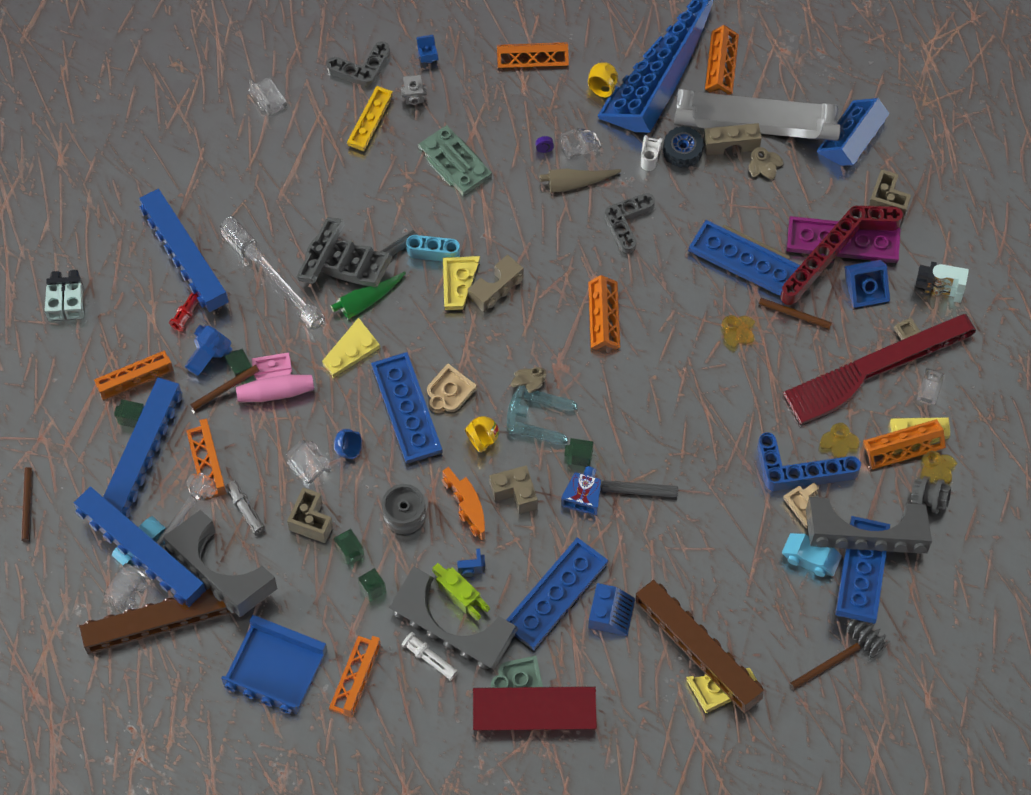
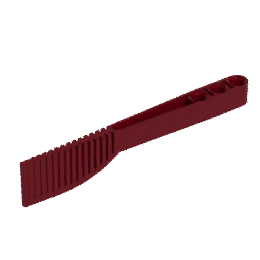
(839, 386)

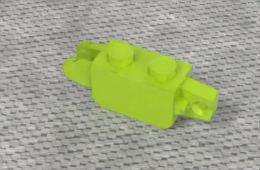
(459, 591)

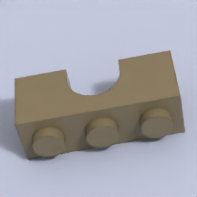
(719, 138)
(486, 294)

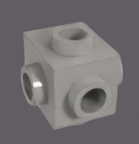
(413, 90)

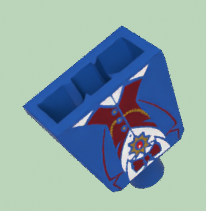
(583, 492)

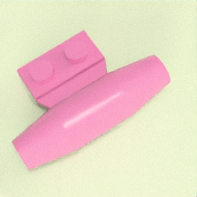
(274, 380)

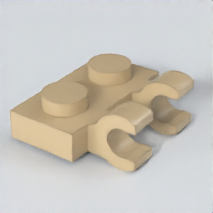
(798, 499)

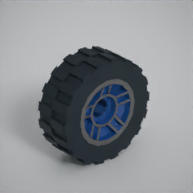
(687, 139)

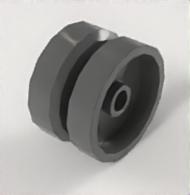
(404, 509)

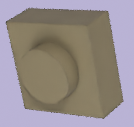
(906, 328)

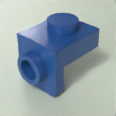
(427, 49)
(470, 567)

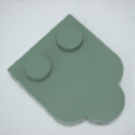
(518, 673)

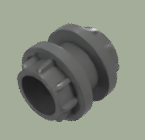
(931, 494)

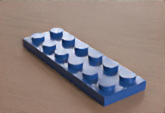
(742, 257)
(406, 408)
(862, 577)
(556, 592)

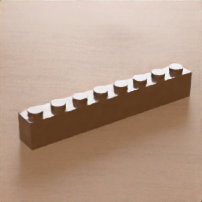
(148, 621)
(699, 646)

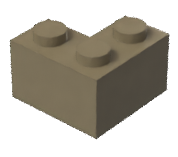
(886, 195)
(515, 484)
(306, 517)

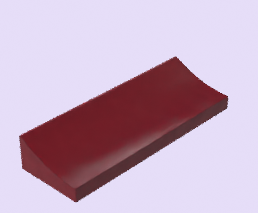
(534, 708)

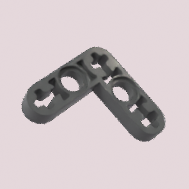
(365, 70)
(623, 215)

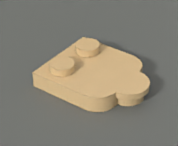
(449, 390)

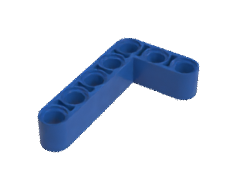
(801, 470)

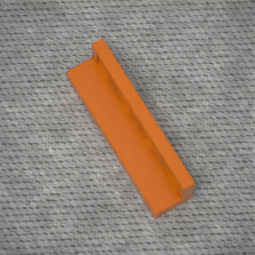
(532, 47)
(718, 57)
(600, 310)
(135, 377)
(904, 440)
(214, 464)
(360, 677)

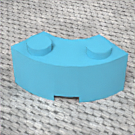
(817, 559)

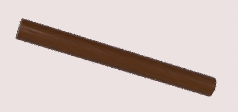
(795, 313)
(225, 387)
(26, 504)
(825, 666)

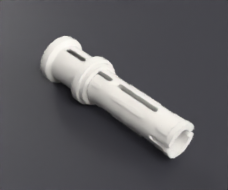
(422, 651)

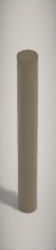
(757, 242)

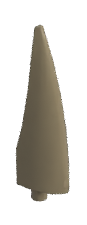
(570, 179)

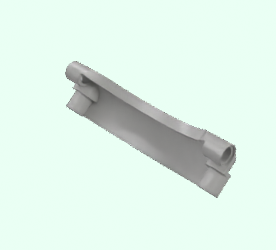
(773, 116)

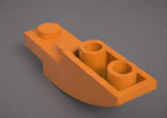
(469, 503)

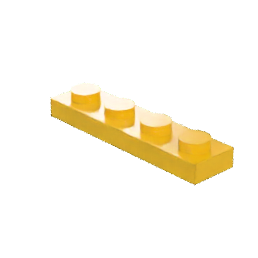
(370, 118)

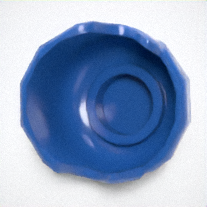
(348, 443)

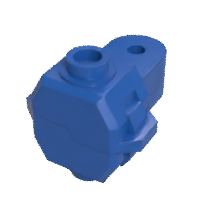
(209, 345)

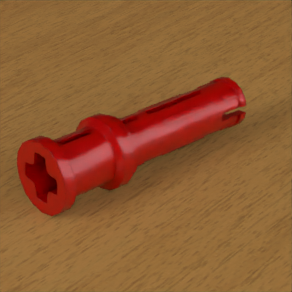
(184, 313)

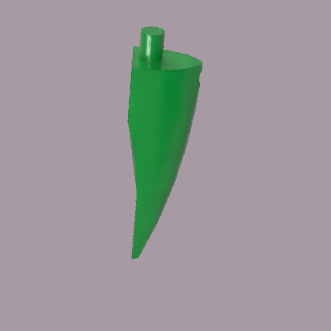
(361, 299)

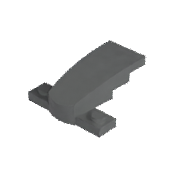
(342, 258)

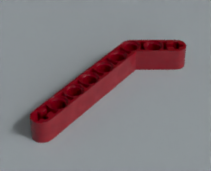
(892, 221)

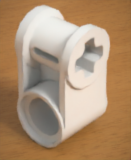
(650, 152)

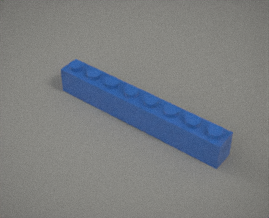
(184, 251)
(142, 445)
(139, 547)

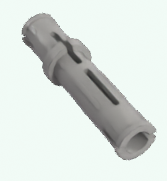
(241, 500)

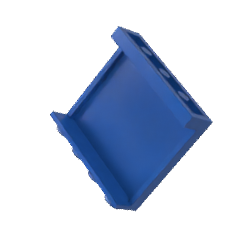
(275, 665)

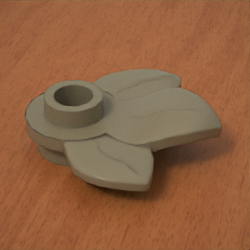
(765, 165)
(531, 378)

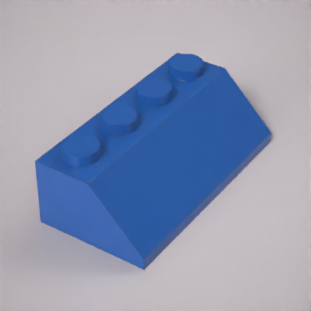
(857, 129)

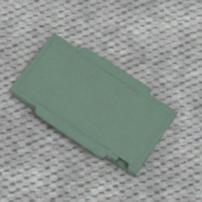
(454, 160)

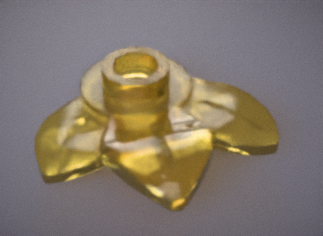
(740, 332)
(839, 443)
(940, 468)

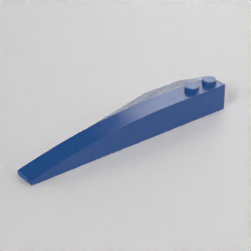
(649, 87)

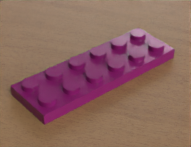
(871, 245)

